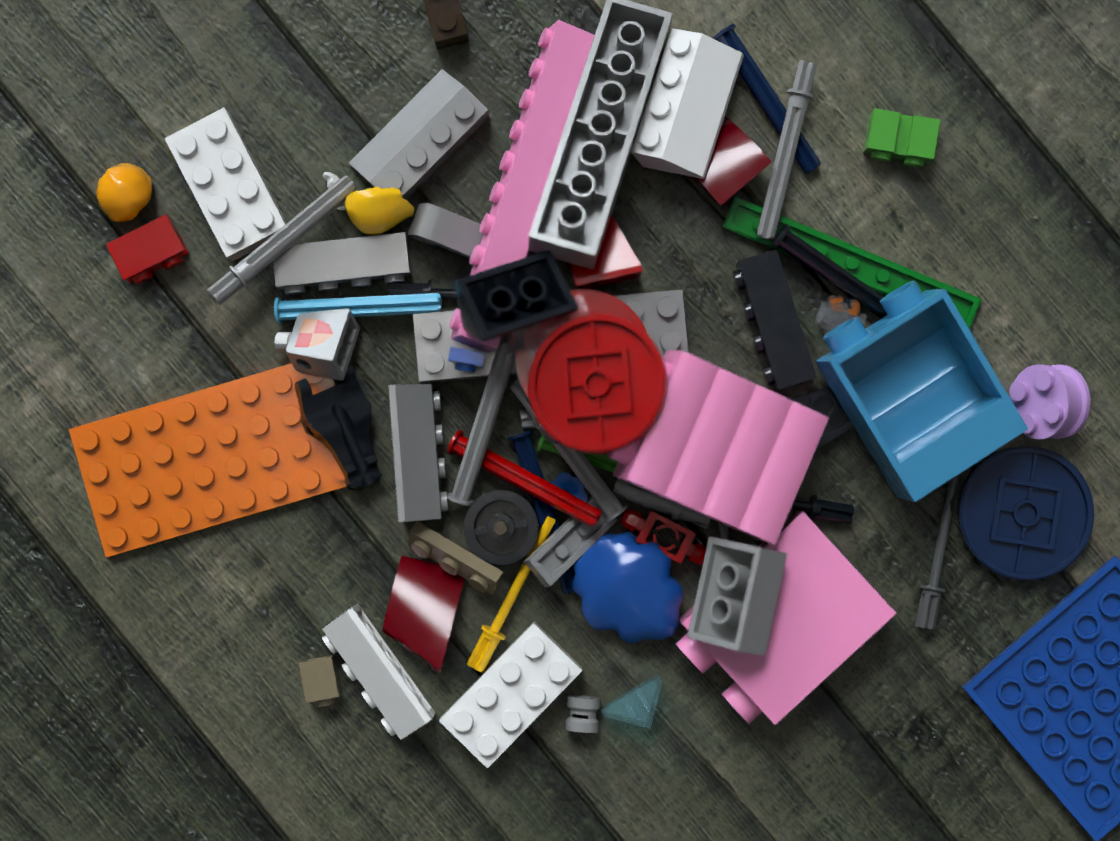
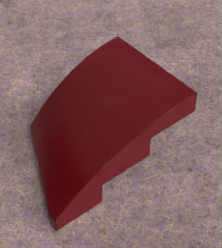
(732, 164)
(423, 609)

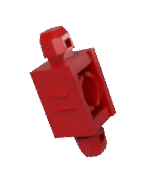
(633, 520)

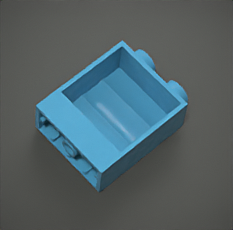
(919, 391)

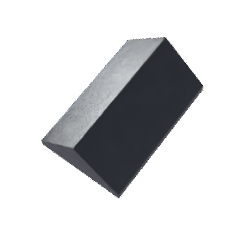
(513, 297)

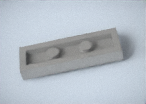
(565, 547)

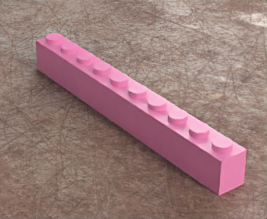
(530, 157)

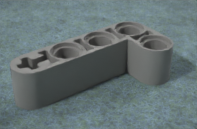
(446, 229)

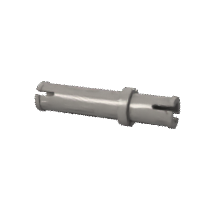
(649, 500)

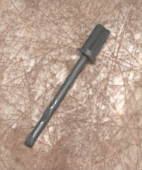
(930, 593)

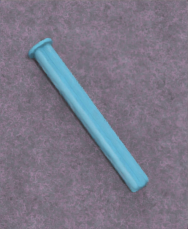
(360, 305)

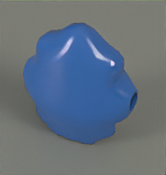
(628, 588)

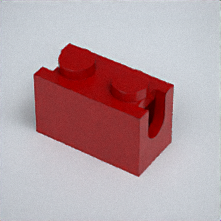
(148, 250)

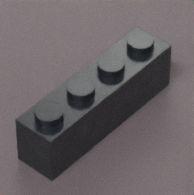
(775, 320)

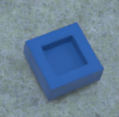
(466, 359)

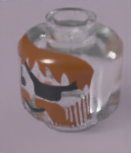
(837, 311)

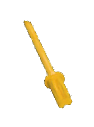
(491, 635)

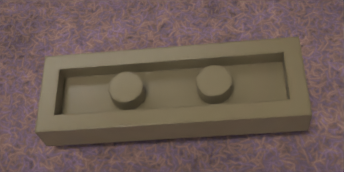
(454, 559)

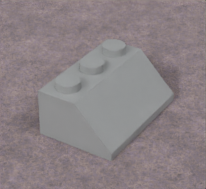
(737, 596)

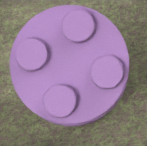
(1051, 400)

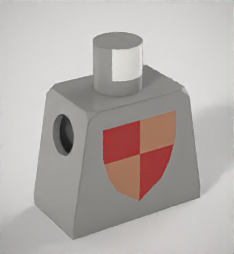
(320, 342)

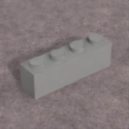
(343, 261)

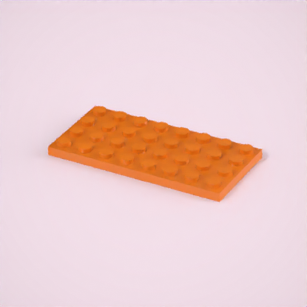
(202, 460)

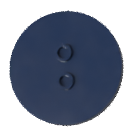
(1025, 513)

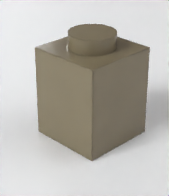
(320, 680)

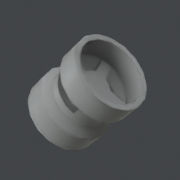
(583, 706)

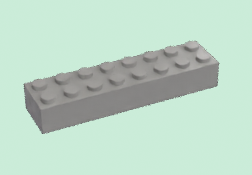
(600, 132)
(659, 312)

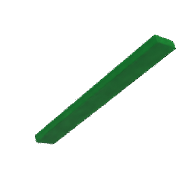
(869, 268)

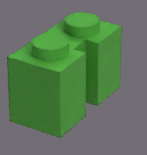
(901, 137)

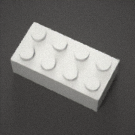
(226, 183)
(510, 694)

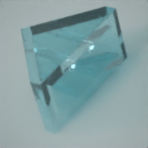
(637, 704)

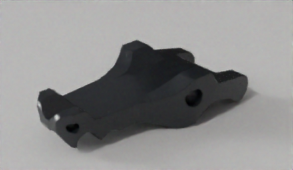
(342, 424)

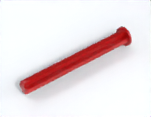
(530, 483)

